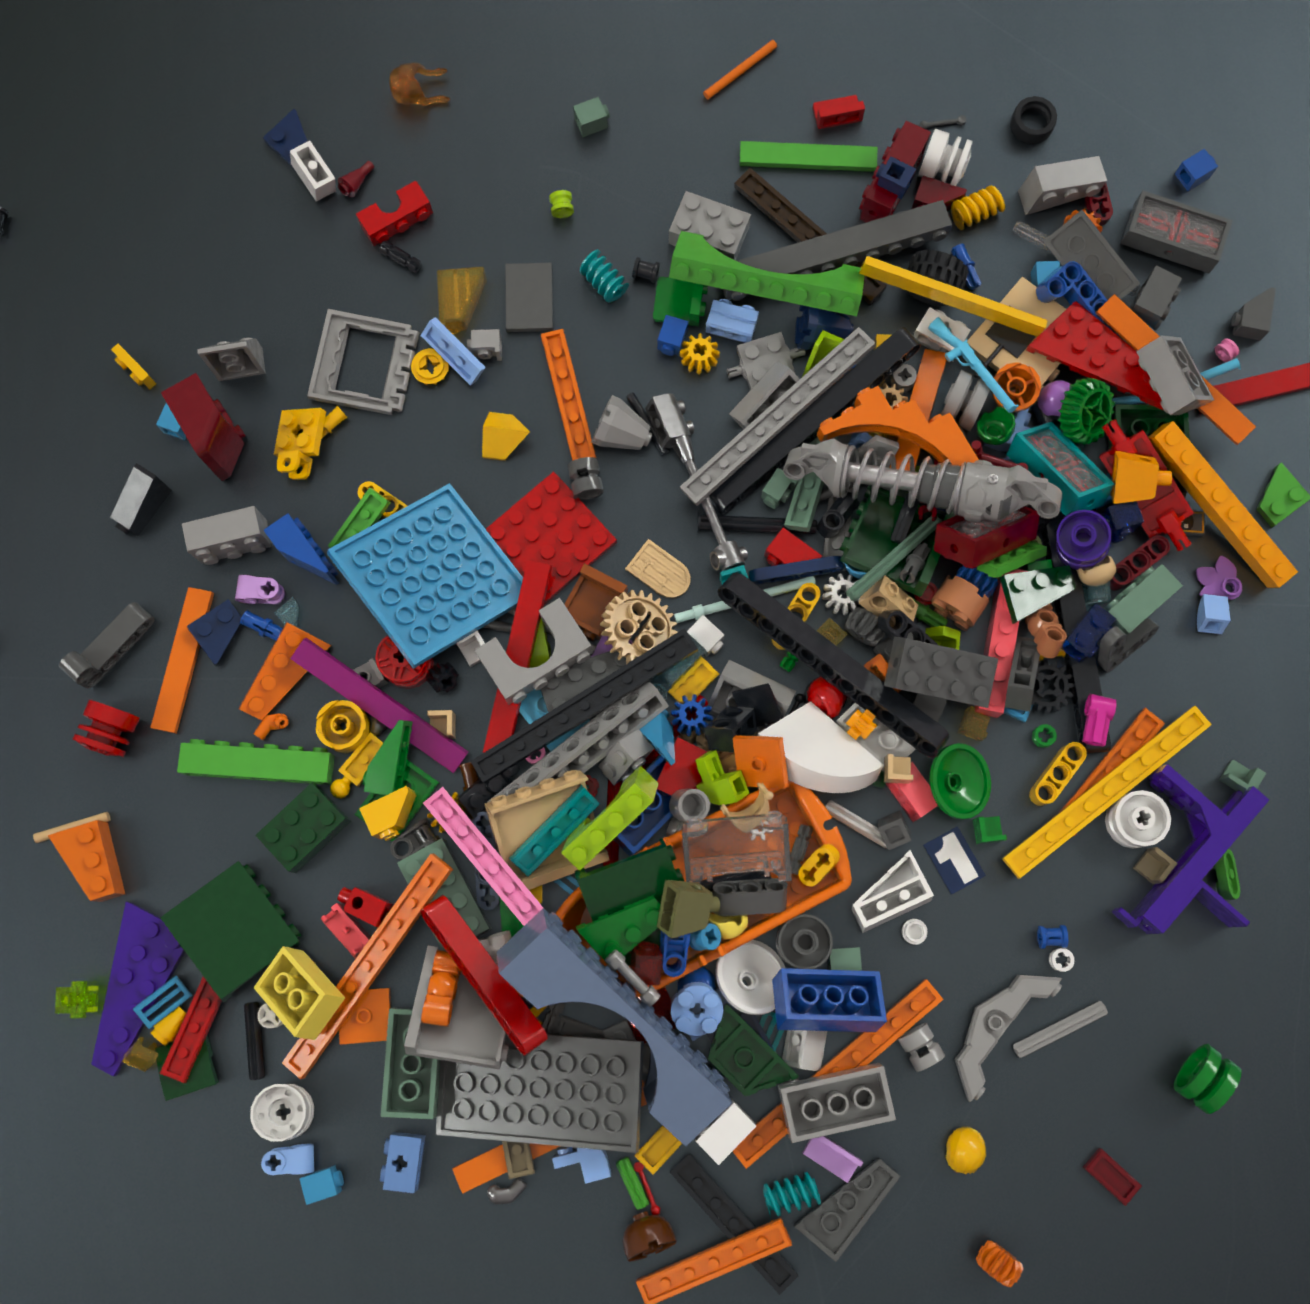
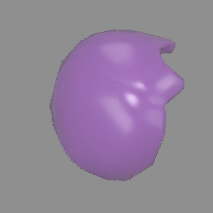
(1050, 397)

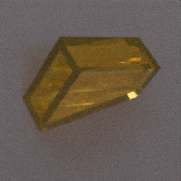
(458, 296)

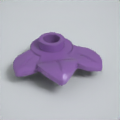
(1217, 578)

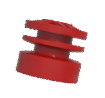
(400, 673)
(106, 728)

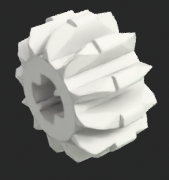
(832, 594)

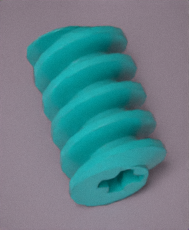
(602, 278)
(791, 1194)

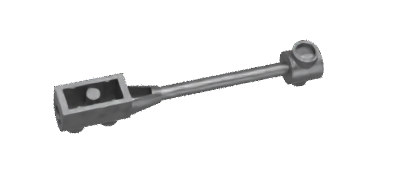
(676, 433)

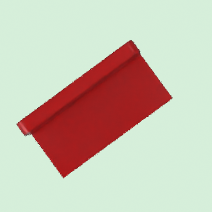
(838, 111)

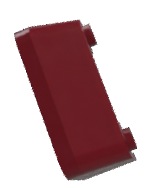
(206, 425)

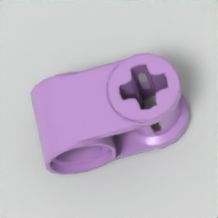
(256, 589)

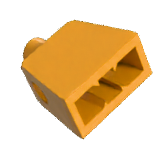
(1136, 477)

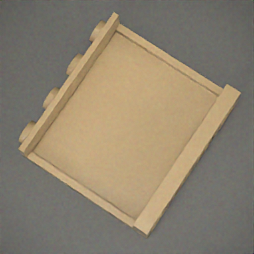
(1023, 298)
(522, 813)

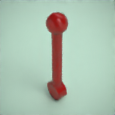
(655, 1209)

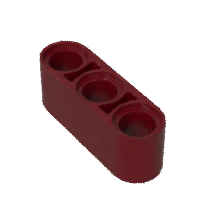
(1146, 557)

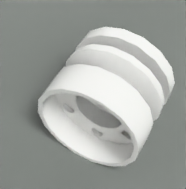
(945, 158)
(267, 1112)

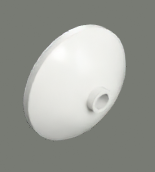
(757, 966)

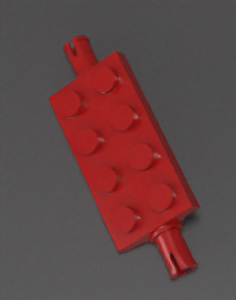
(1169, 506)

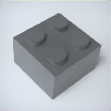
(1156, 296)

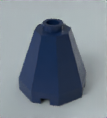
(814, 320)

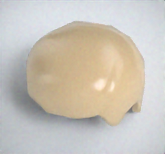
(1100, 574)

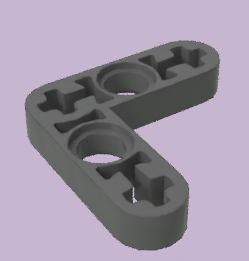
(1118, 646)

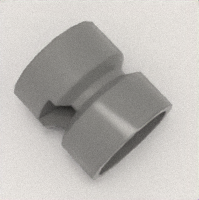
(916, 1039)

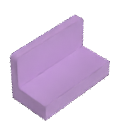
(832, 1157)

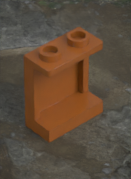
(590, 597)

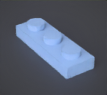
(452, 351)

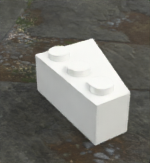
(893, 895)

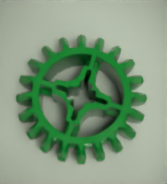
(1086, 410)

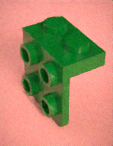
(679, 300)

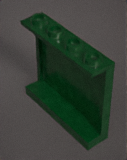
(872, 540)
(628, 881)
(230, 929)

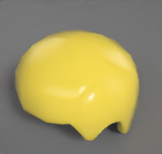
(729, 926)

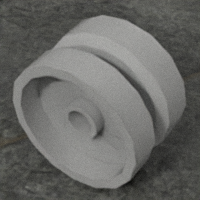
(965, 400)

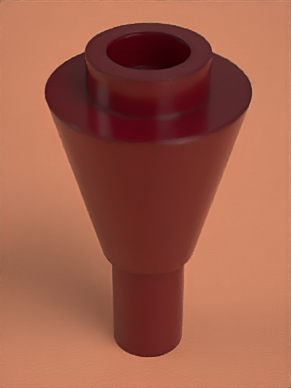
(351, 182)

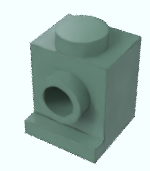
(778, 489)

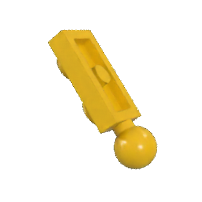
(356, 766)

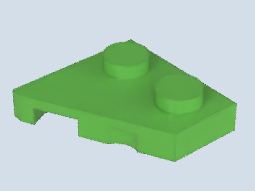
(1281, 496)

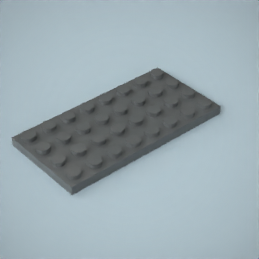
(556, 1095)

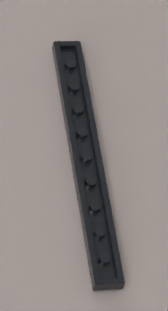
(584, 706)

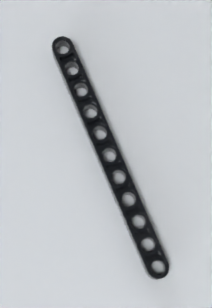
(804, 427)
(1069, 612)
(833, 665)

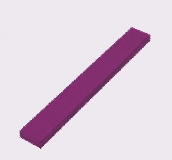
(378, 703)

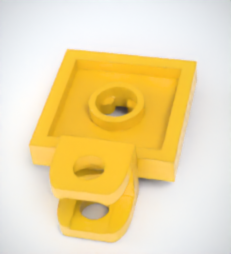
(298, 449)

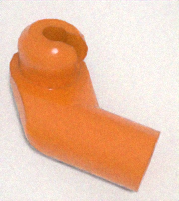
(271, 722)

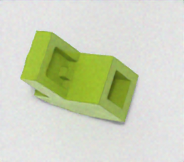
(720, 786)

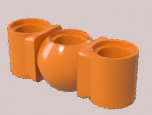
(441, 990)

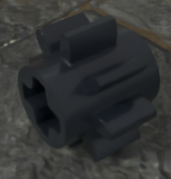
(442, 677)

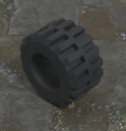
(939, 267)

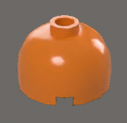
(1020, 378)

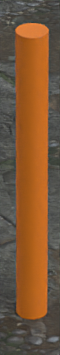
(740, 69)

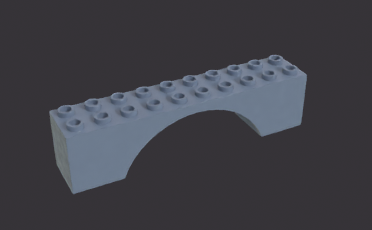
(555, 968)

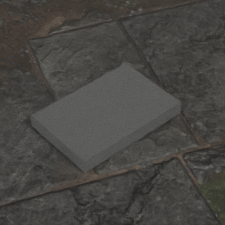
(529, 297)

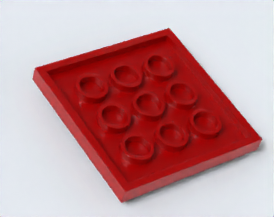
(551, 530)

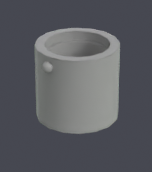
(689, 804)

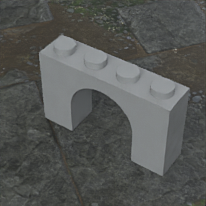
(517, 681)

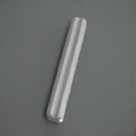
(1060, 1029)

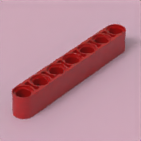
(484, 975)

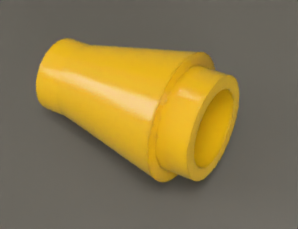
(167, 1028)

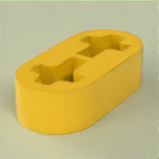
(815, 861)

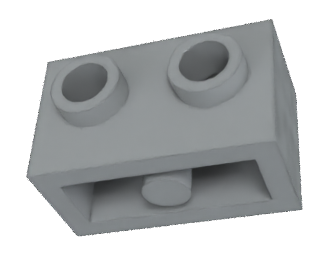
(626, 757)

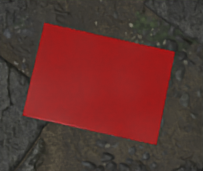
(684, 771)

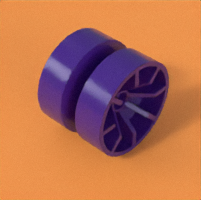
(1083, 539)

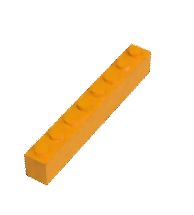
(1221, 506)

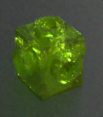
(76, 999)

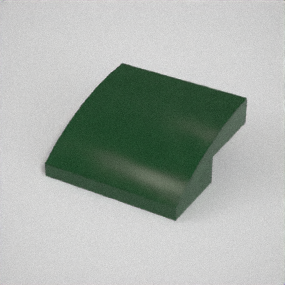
(201, 1075)

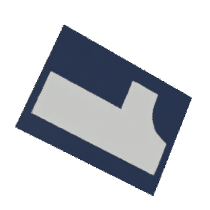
(954, 860)

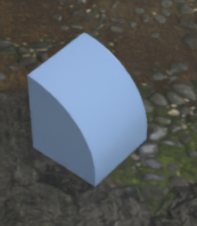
(1213, 614)

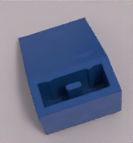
(299, 548)

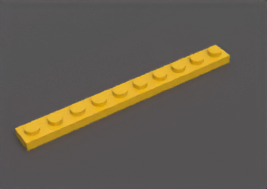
(1106, 792)

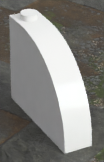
(822, 753)

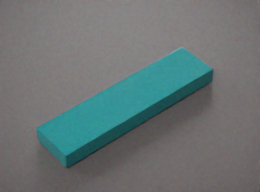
(554, 831)

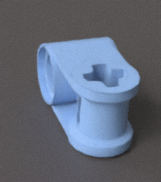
(294, 1160)

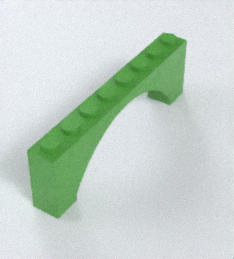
(702, 264)

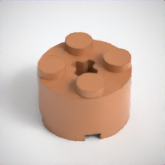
(959, 602)

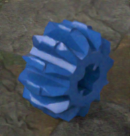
(979, 579)
(681, 714)

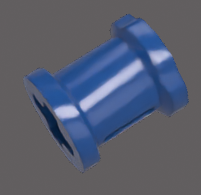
(1052, 936)

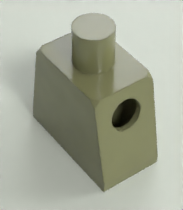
(685, 908)

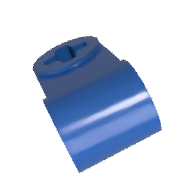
(671, 948)

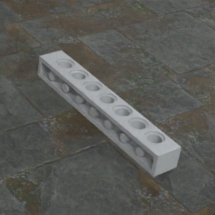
(595, 738)

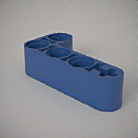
(1071, 287)

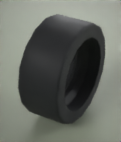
(1038, 105)

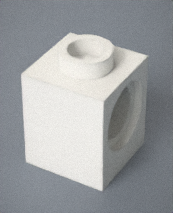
(707, 635)

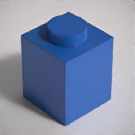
(1196, 169)
(672, 335)

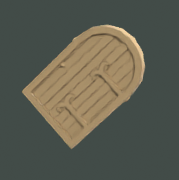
(660, 571)

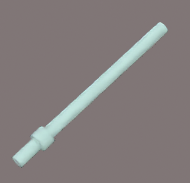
(699, 610)

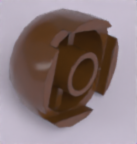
(647, 1236)

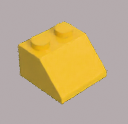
(389, 813)

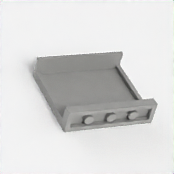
(473, 1031)

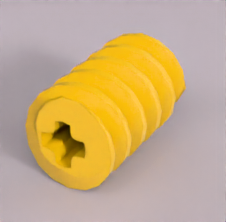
(975, 205)

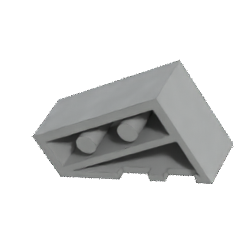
(1061, 183)

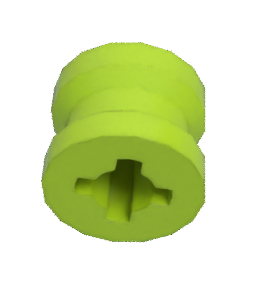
(561, 204)

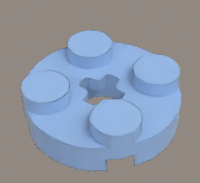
(700, 1023)

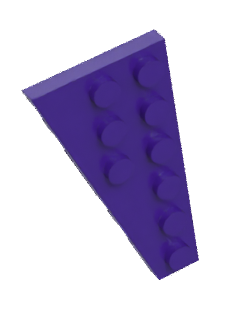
(141, 964)

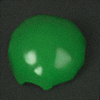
(996, 426)

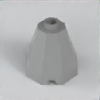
(621, 427)

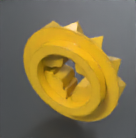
(420, 363)

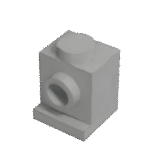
(485, 344)
(374, 674)

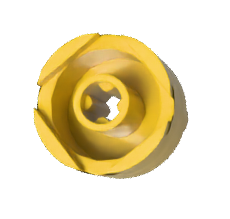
(329, 728)

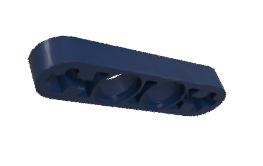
(796, 570)

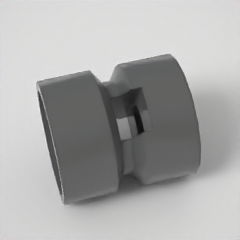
(585, 478)

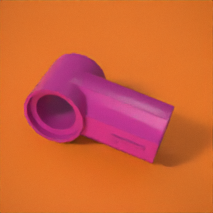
(1099, 713)

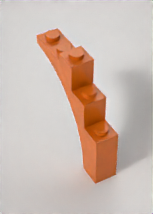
(874, 414)

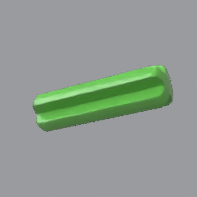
(632, 1183)

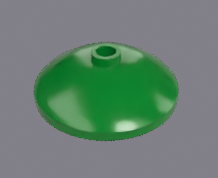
(960, 781)

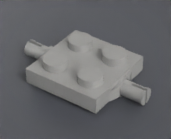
(760, 355)

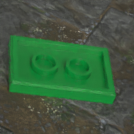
(418, 781)

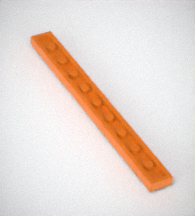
(372, 960)
(856, 1054)

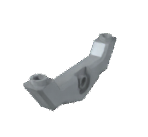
(991, 1021)

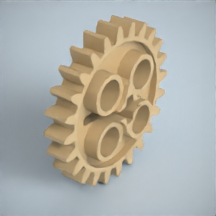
(620, 614)

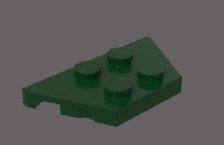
(745, 1056)

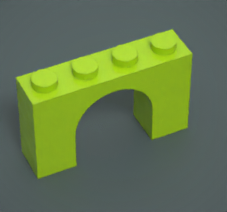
(593, 836)

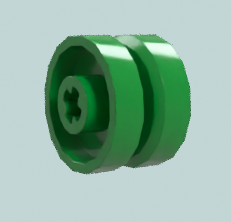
(1207, 1079)

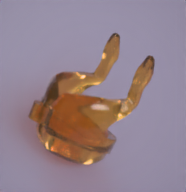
(407, 89)

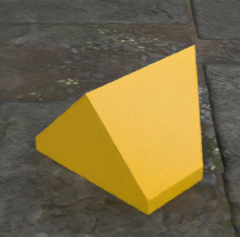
(501, 435)

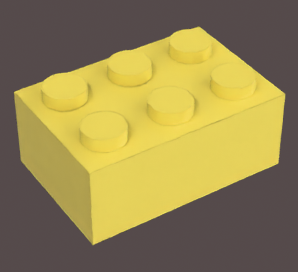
(299, 993)

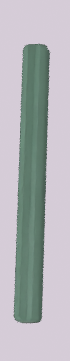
(892, 559)

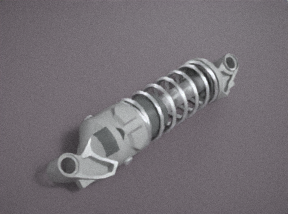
(971, 490)

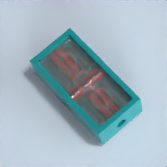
(1063, 464)

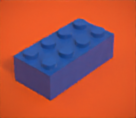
(650, 820)
(828, 1000)

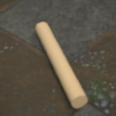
(43, 836)

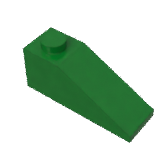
(388, 766)

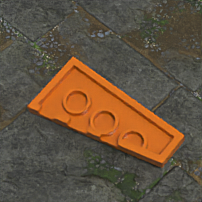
(277, 672)

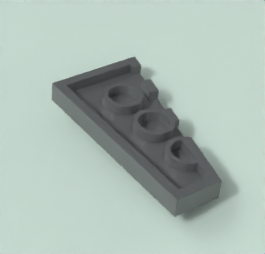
(847, 1210)

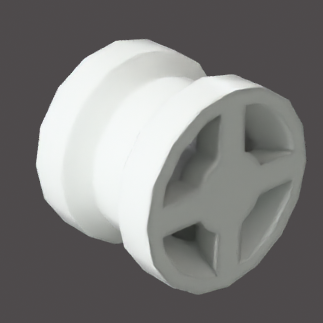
(267, 1017)

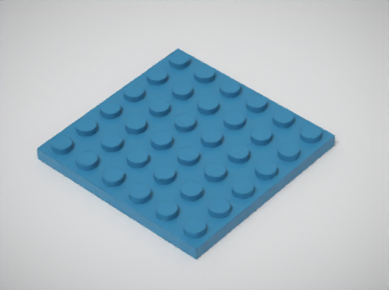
(429, 574)

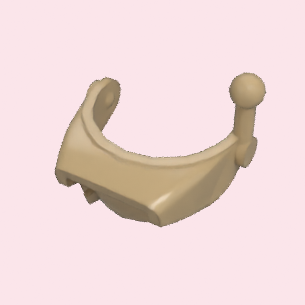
(759, 807)

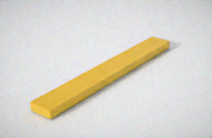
(953, 296)

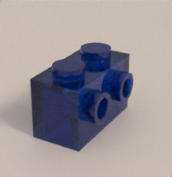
(1123, 520)
(1087, 632)

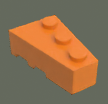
(91, 859)

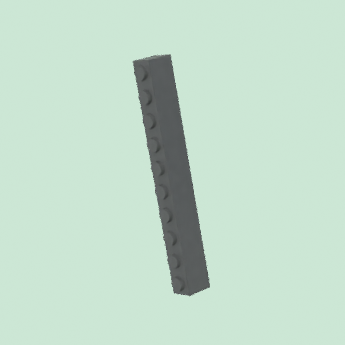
(854, 243)

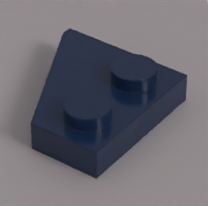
(216, 630)

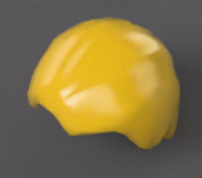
(965, 1150)

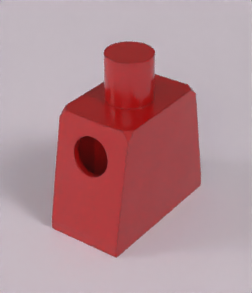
(364, 905)

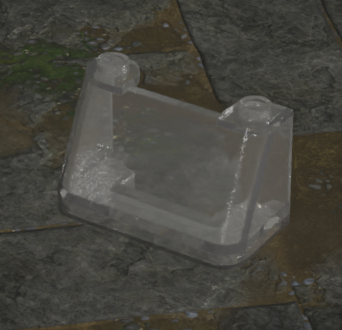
(737, 846)

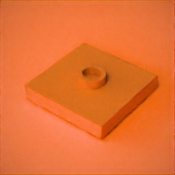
(761, 760)
(368, 1019)

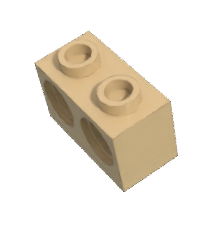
(888, 596)

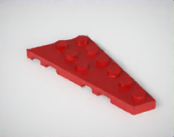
(1094, 352)

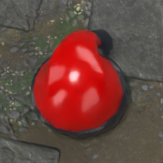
(825, 697)

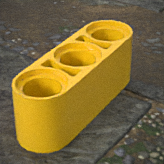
(801, 605)
(1067, 767)

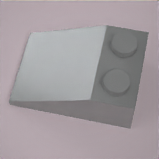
(234, 359)

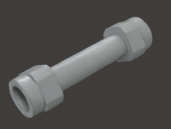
(648, 994)

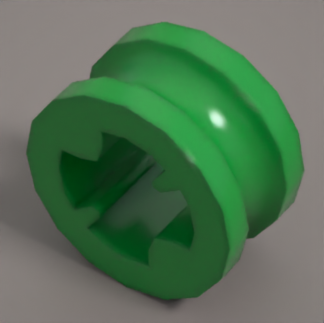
(1050, 730)

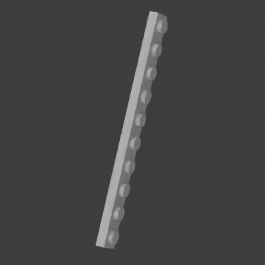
(777, 416)

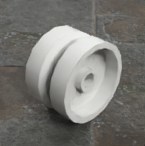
(1152, 815)

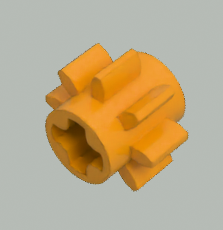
(861, 724)

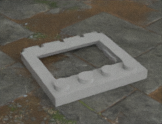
(331, 354)

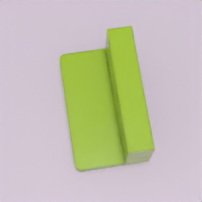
(823, 346)

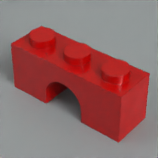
(381, 225)

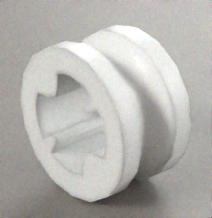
(1064, 952)

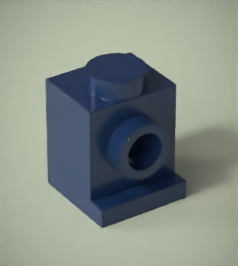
(895, 176)

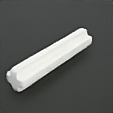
(855, 822)

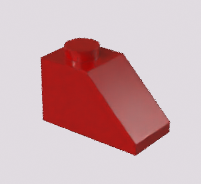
(789, 549)

